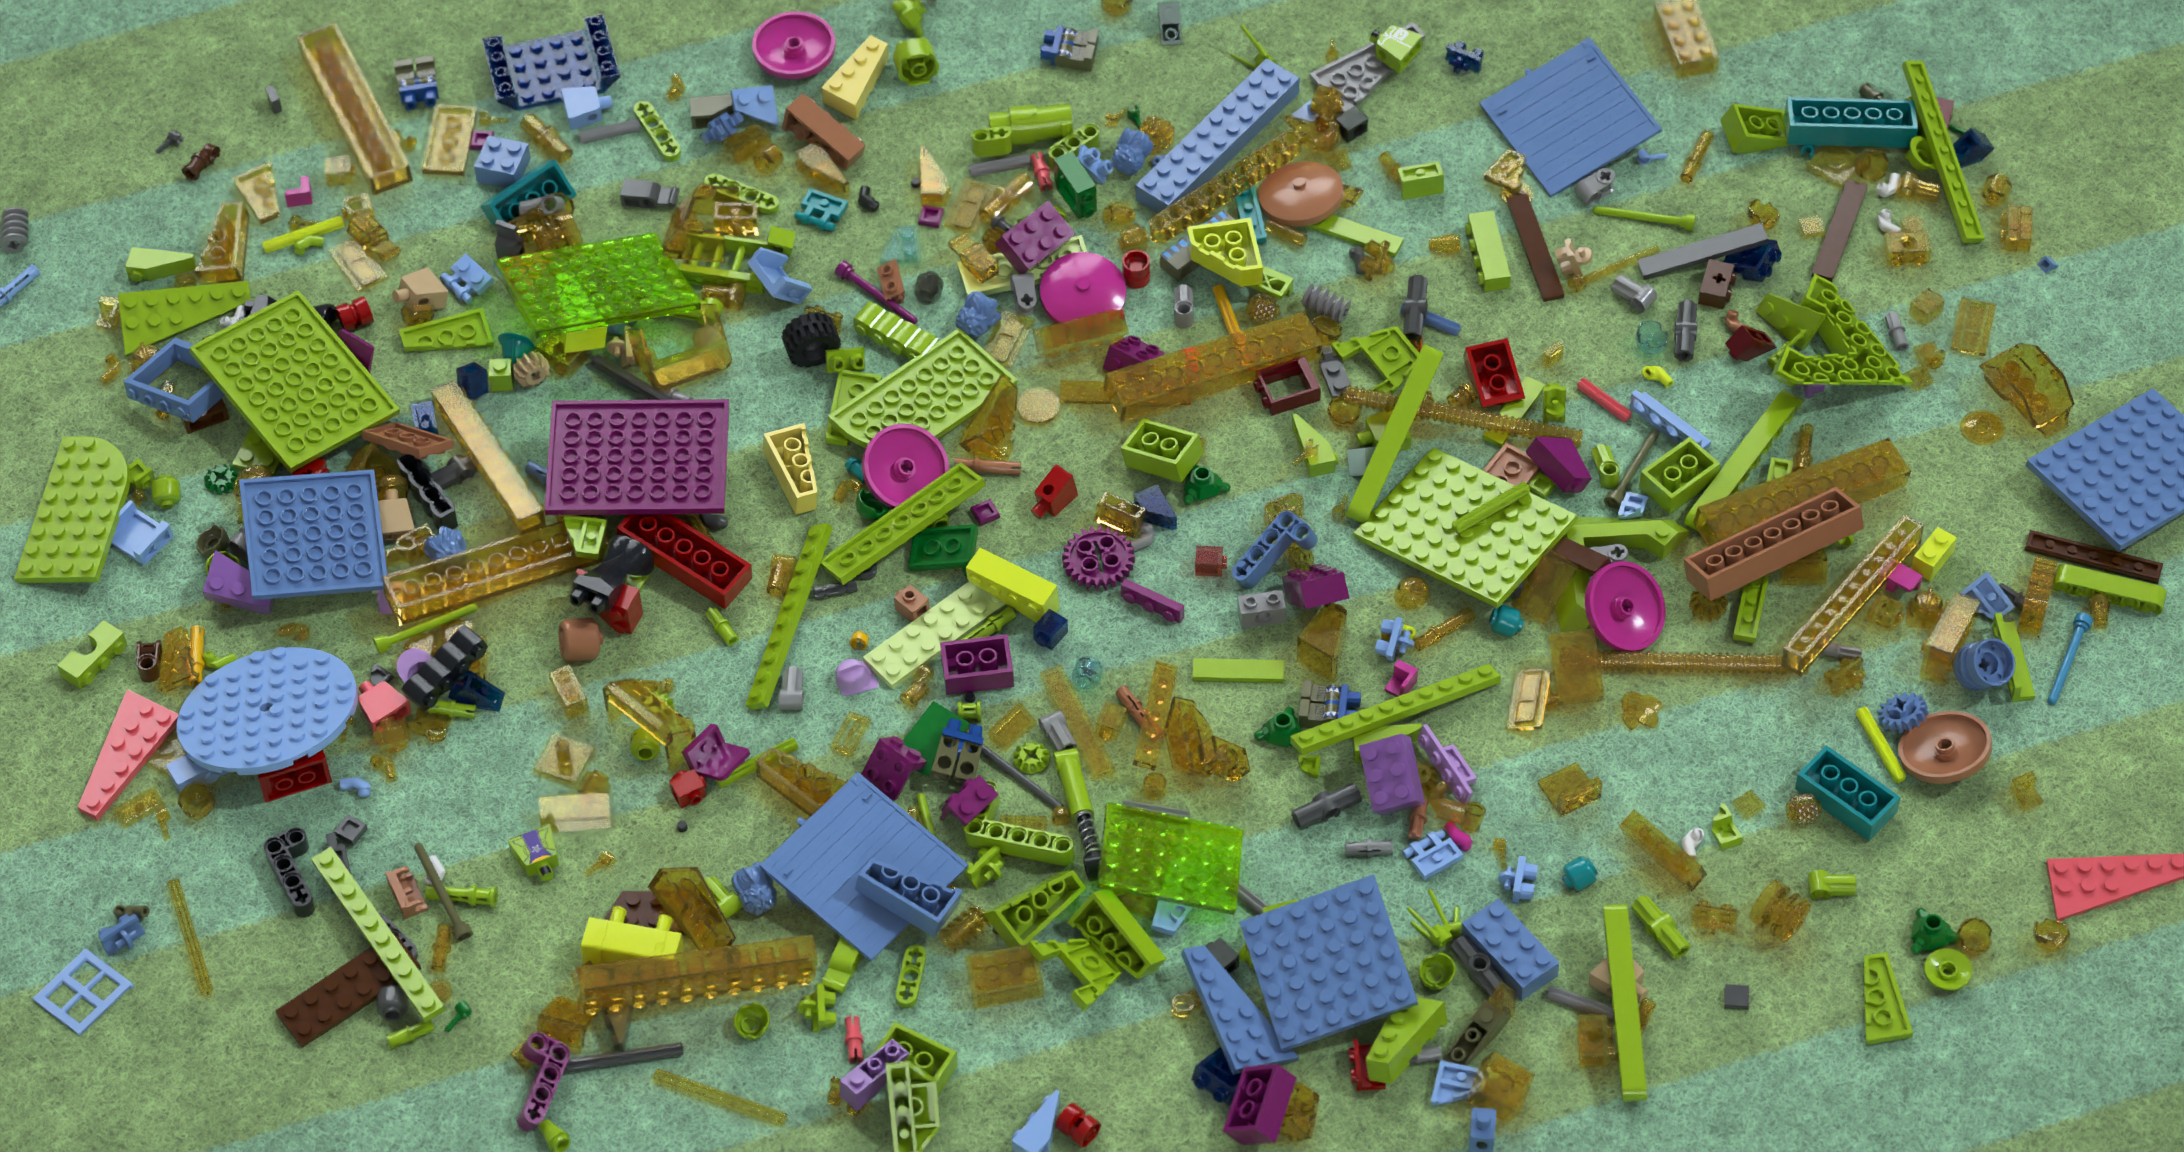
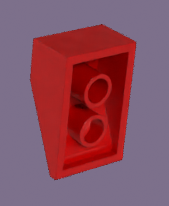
(1493, 373)
(626, 611)
(302, 776)

